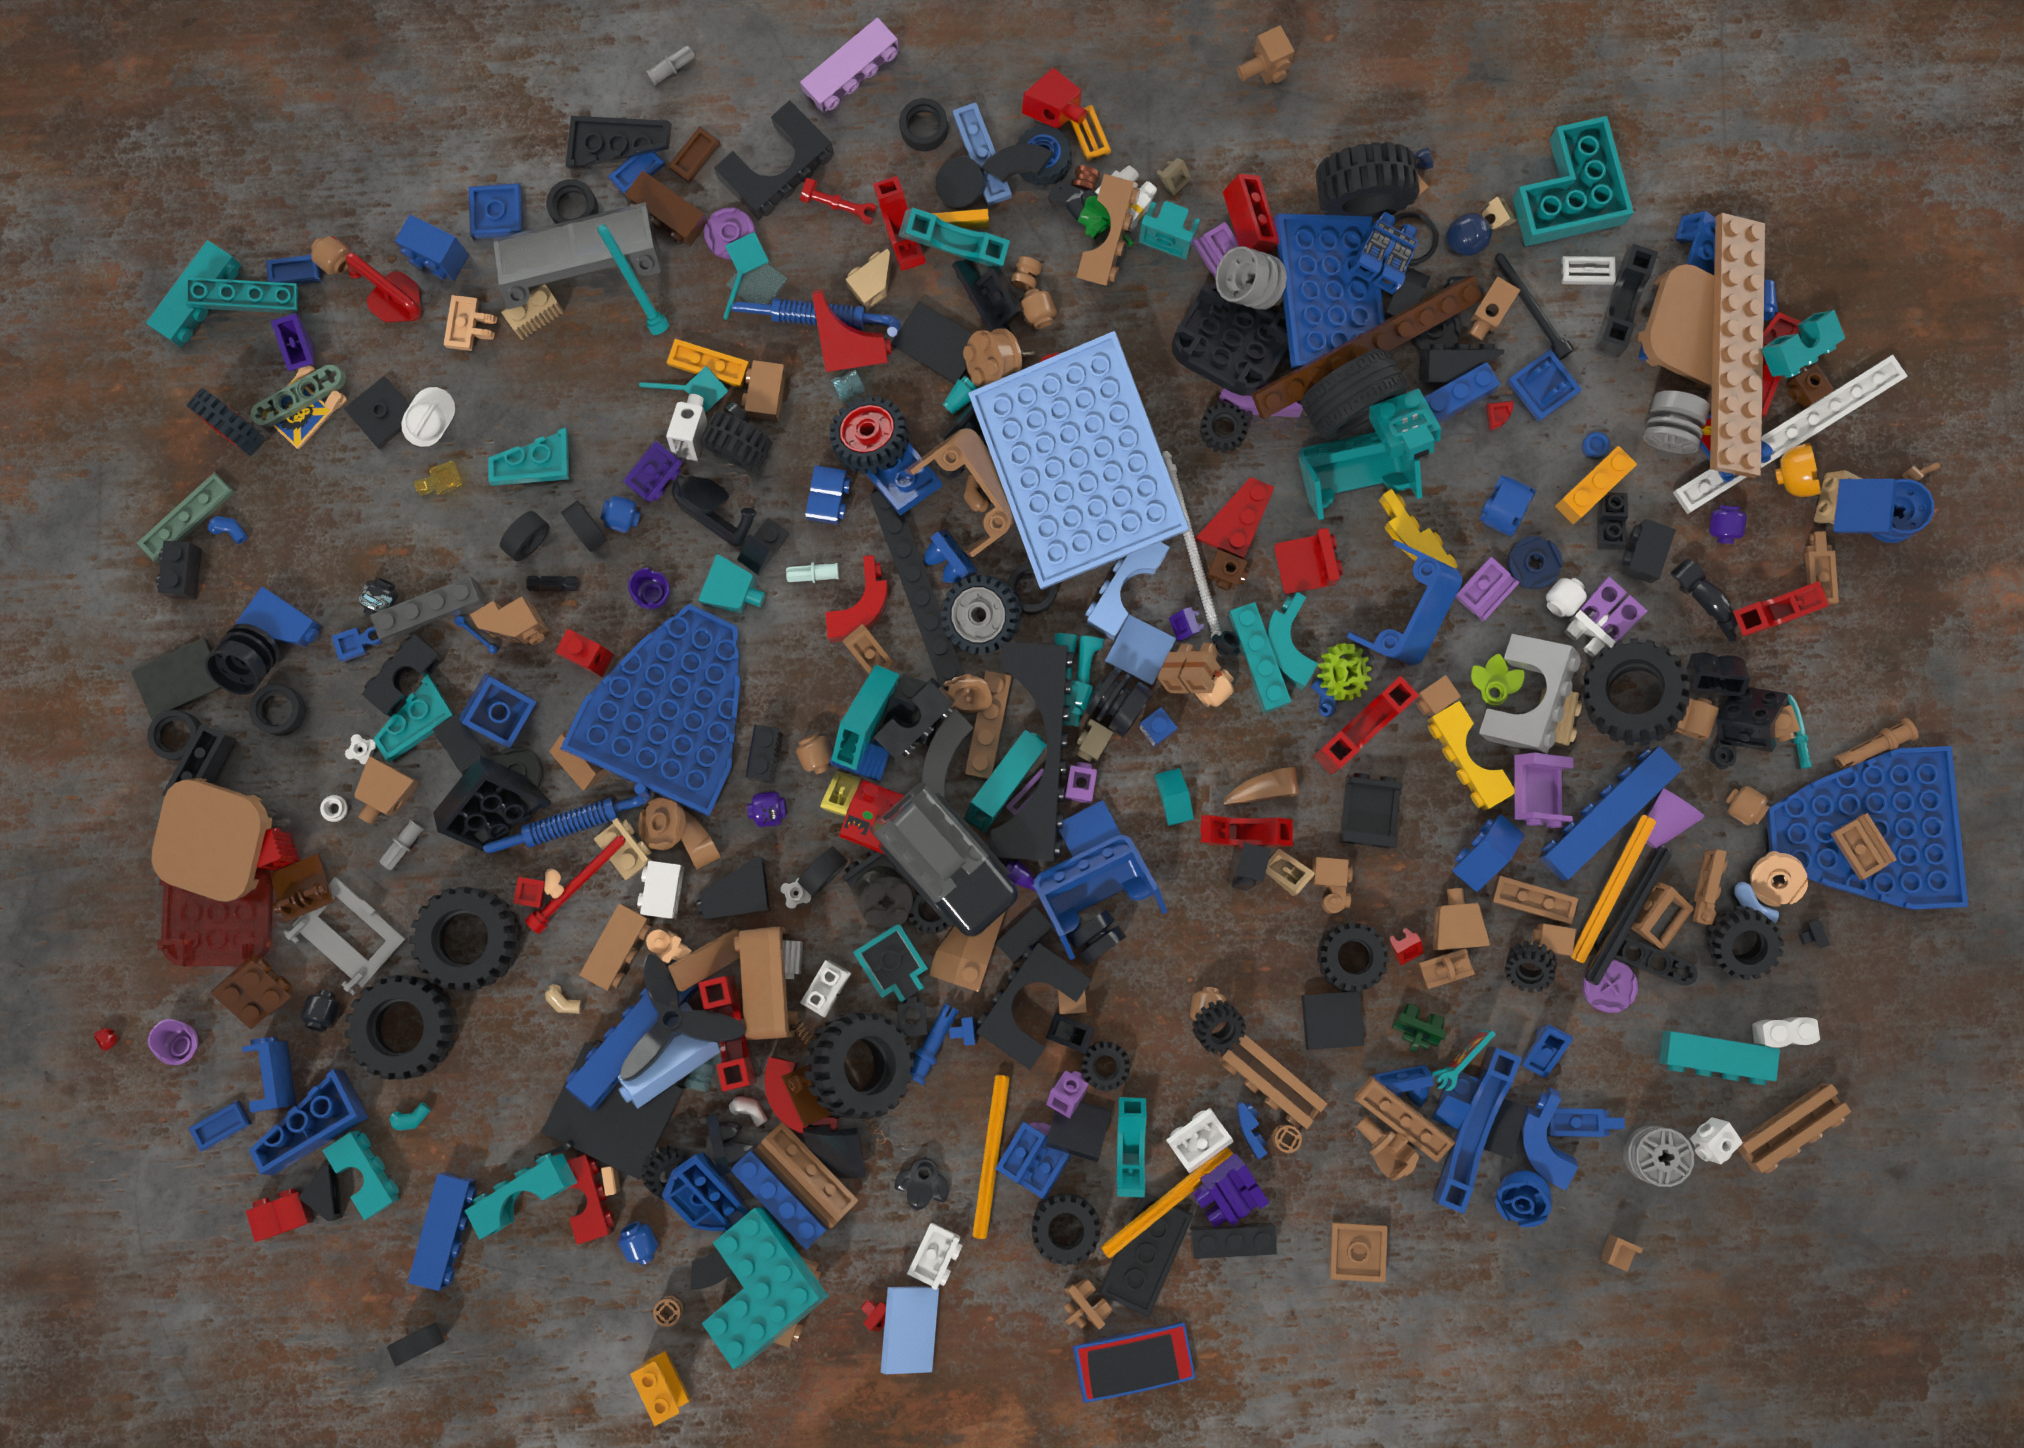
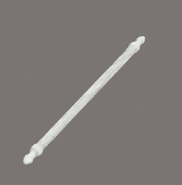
(1193, 553)

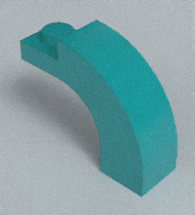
(1292, 664)
(1131, 1147)

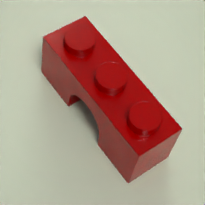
(595, 1219)

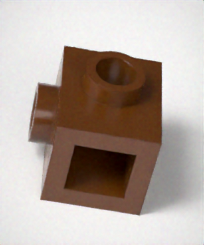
(1809, 387)
(1227, 571)

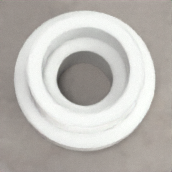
(327, 805)

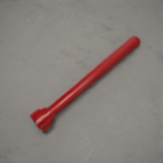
(538, 920)

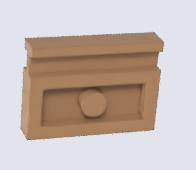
(1863, 846)

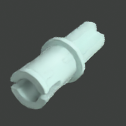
(812, 572)

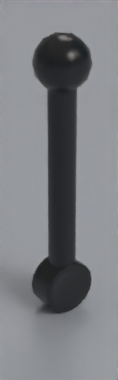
(563, 1147)

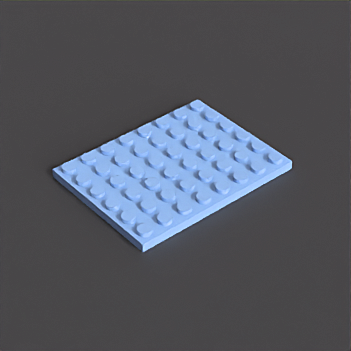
(1078, 461)

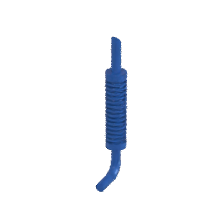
(805, 313)
(571, 821)

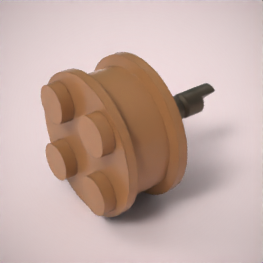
(993, 356)

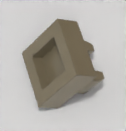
(1174, 176)

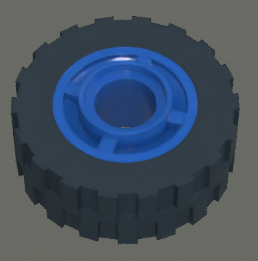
(1057, 143)

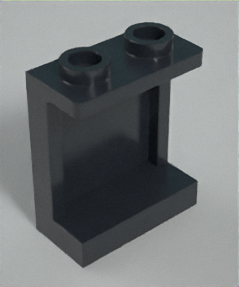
(1370, 811)

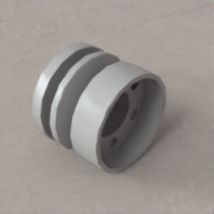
(1251, 278)
(1676, 422)
(1648, 1143)

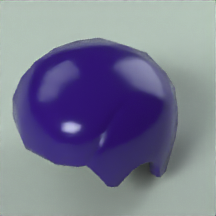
(649, 588)

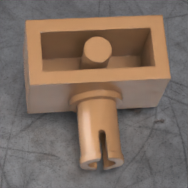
(1270, 57)

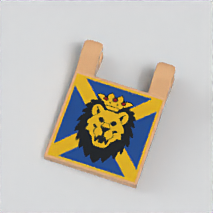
(305, 423)

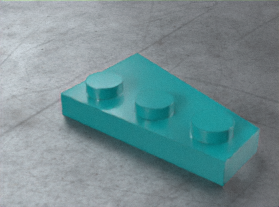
(540, 461)
(414, 721)

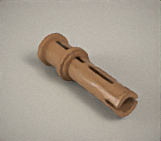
(1886, 740)

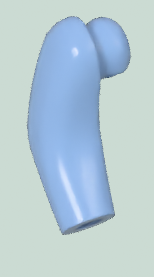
(1747, 897)

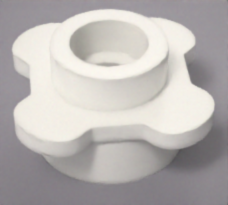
(357, 742)
(792, 900)

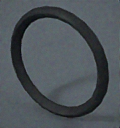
(1433, 229)

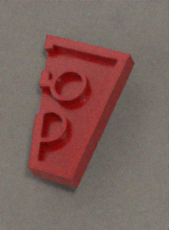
(1238, 520)

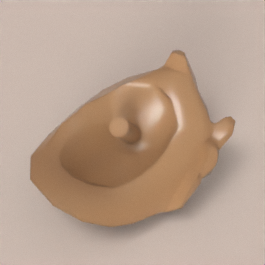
(970, 693)

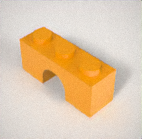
(1596, 485)

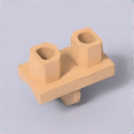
(666, 945)

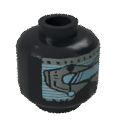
(377, 595)

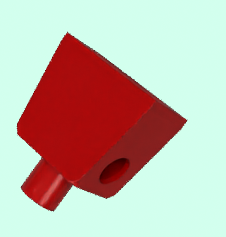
(1053, 100)
(584, 652)

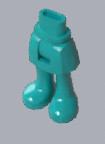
(1081, 689)

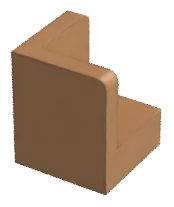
(1619, 1252)

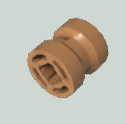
(1026, 273)
(1282, 1139)
(672, 1307)

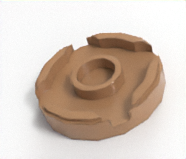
(661, 823)

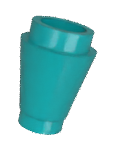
(959, 395)

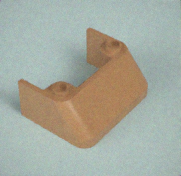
(968, 449)
(763, 983)

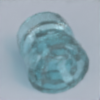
(848, 385)
(700, 1078)

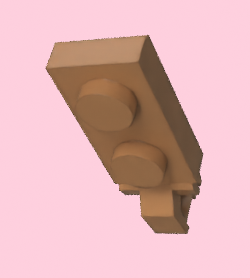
(1821, 565)
(1708, 886)

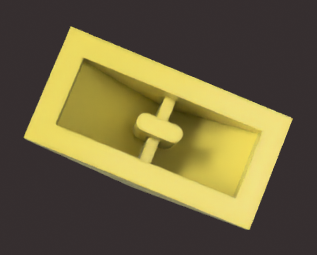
(840, 793)

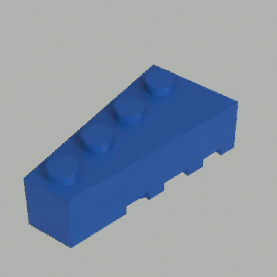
(314, 1122)

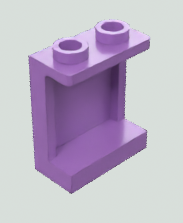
(1540, 789)

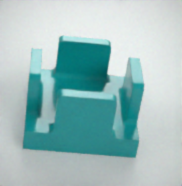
(1167, 230)

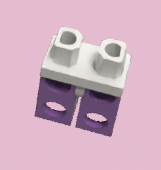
(1600, 626)

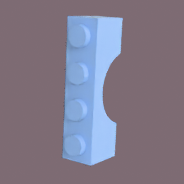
(1109, 614)

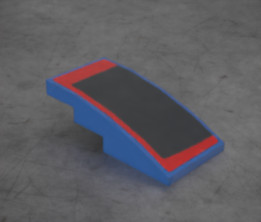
(1133, 1362)

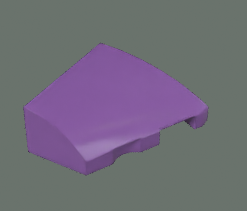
(1671, 817)

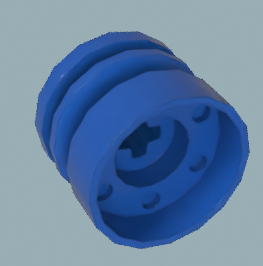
(1914, 511)

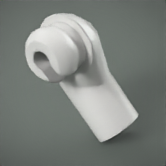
(750, 1107)

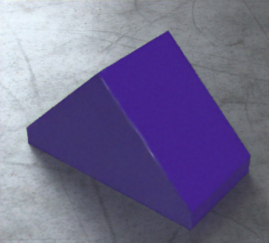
(294, 342)

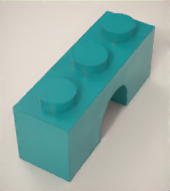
(1790, 353)
(377, 1190)

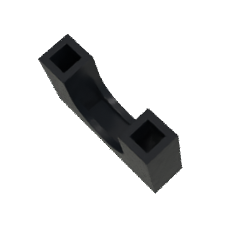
(763, 192)
(999, 1024)

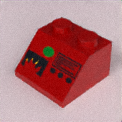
(866, 807)

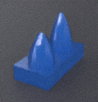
(943, 548)
(1413, 1080)

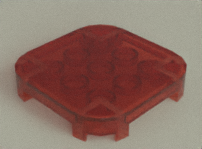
(215, 932)

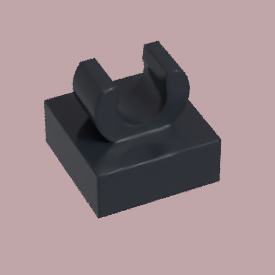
(1816, 934)

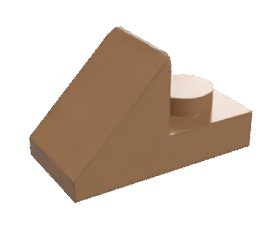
(866, 649)

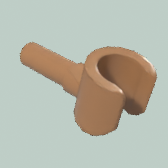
(1916, 474)

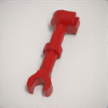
(836, 202)

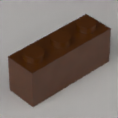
(667, 209)

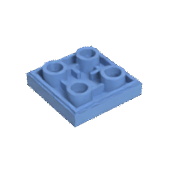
(1140, 650)

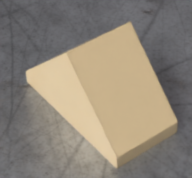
(1288, 872)

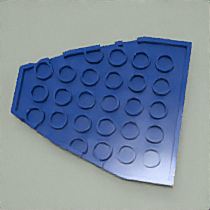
(667, 711)
(1913, 807)

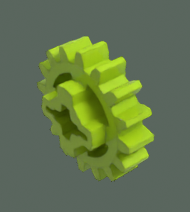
(1344, 672)

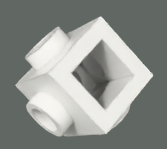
(1715, 1141)

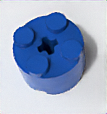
(1507, 505)

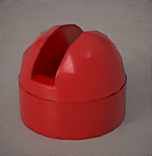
(106, 1038)

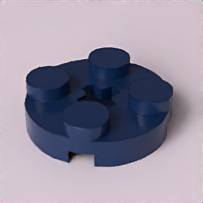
(1540, 549)

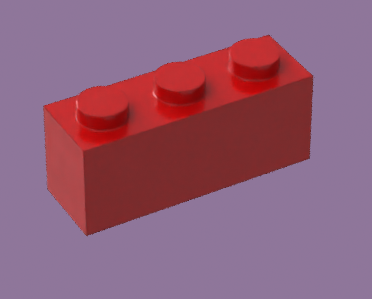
(1251, 213)

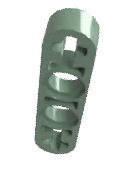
(296, 391)

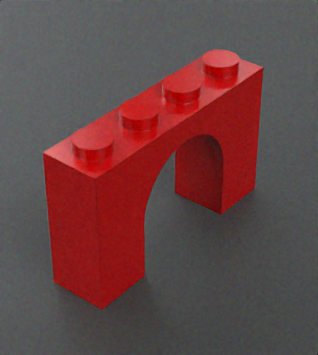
(1365, 725)
(736, 1060)

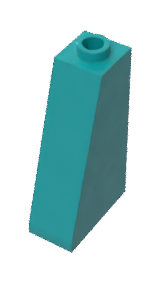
(864, 717)
(1005, 781)

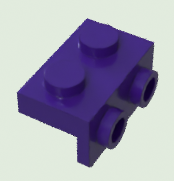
(653, 472)

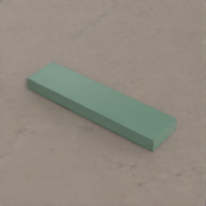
(186, 515)

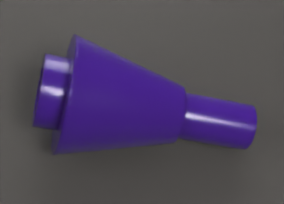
(1020, 874)

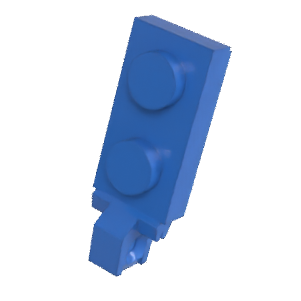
(1583, 1123)

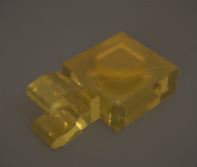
(443, 479)

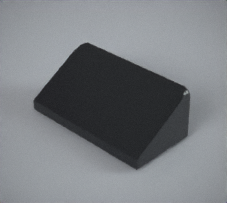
(1506, 1129)

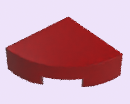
(1498, 413)

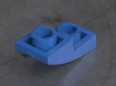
(1246, 1118)

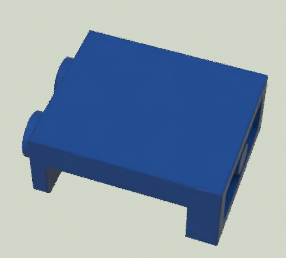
(275, 1073)

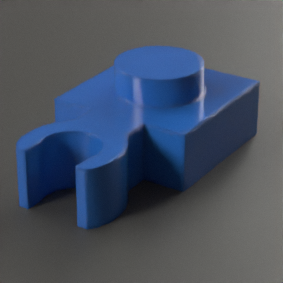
(352, 643)

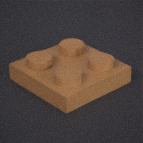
(1358, 1252)

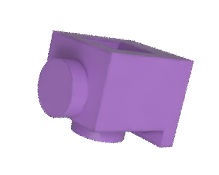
(1083, 794)
(1068, 1093)

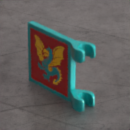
(1462, 1059)

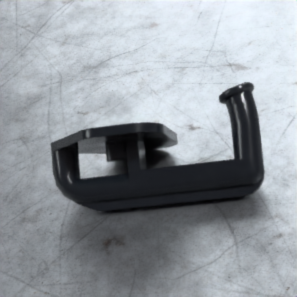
(700, 499)

